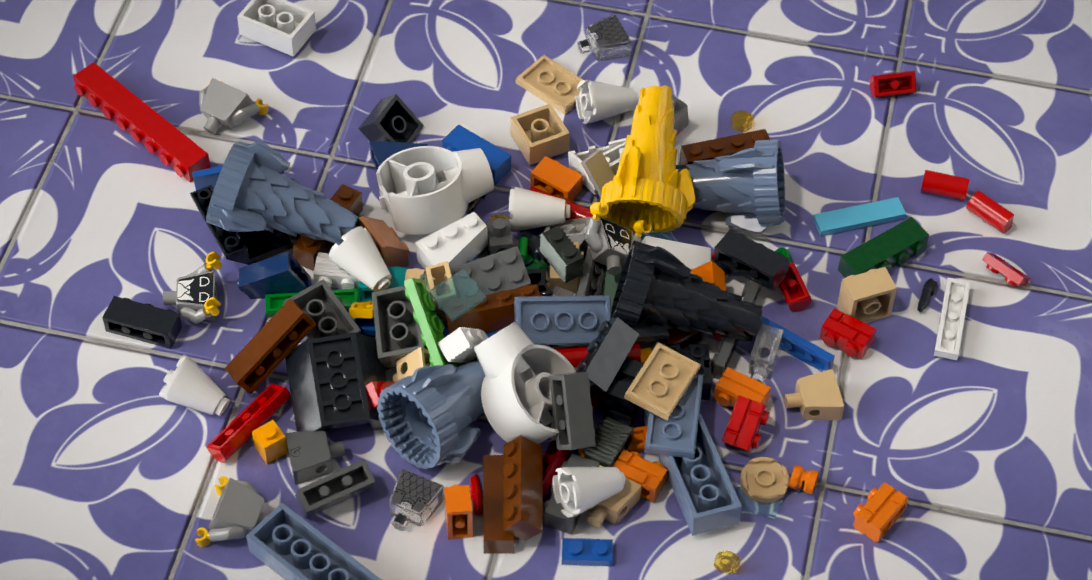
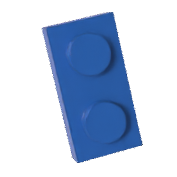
(587, 552)

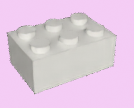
(277, 24)

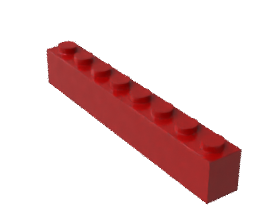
(141, 121)

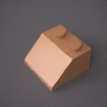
(386, 240)

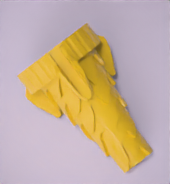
(646, 178)

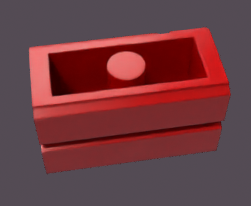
(847, 333)
(745, 424)

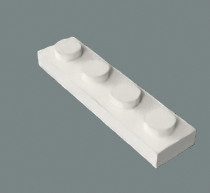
(952, 319)

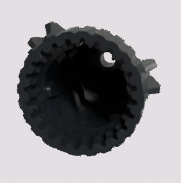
(663, 295)

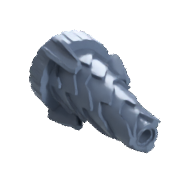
(743, 184)
(258, 197)
(431, 413)

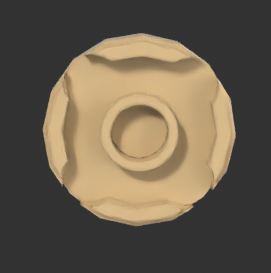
(764, 480)

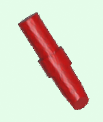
(476, 495)

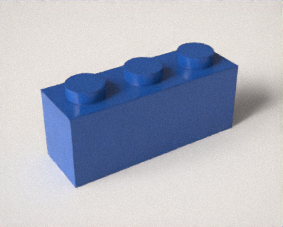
(463, 139)

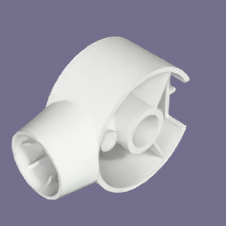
(431, 186)
(518, 384)

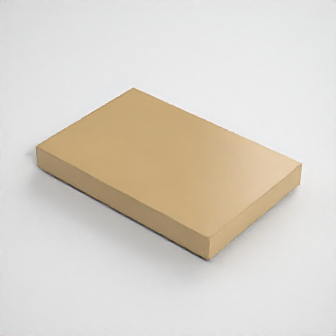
(551, 84)
(662, 381)

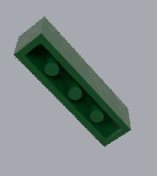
(886, 249)

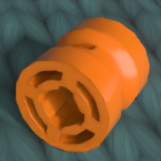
(803, 479)

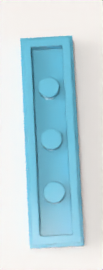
(859, 216)

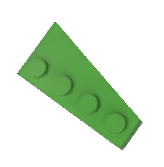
(429, 323)

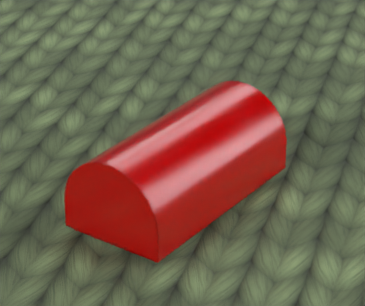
(893, 84)
(945, 185)
(990, 212)
(794, 290)

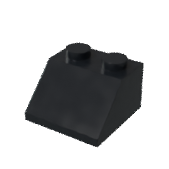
(391, 122)

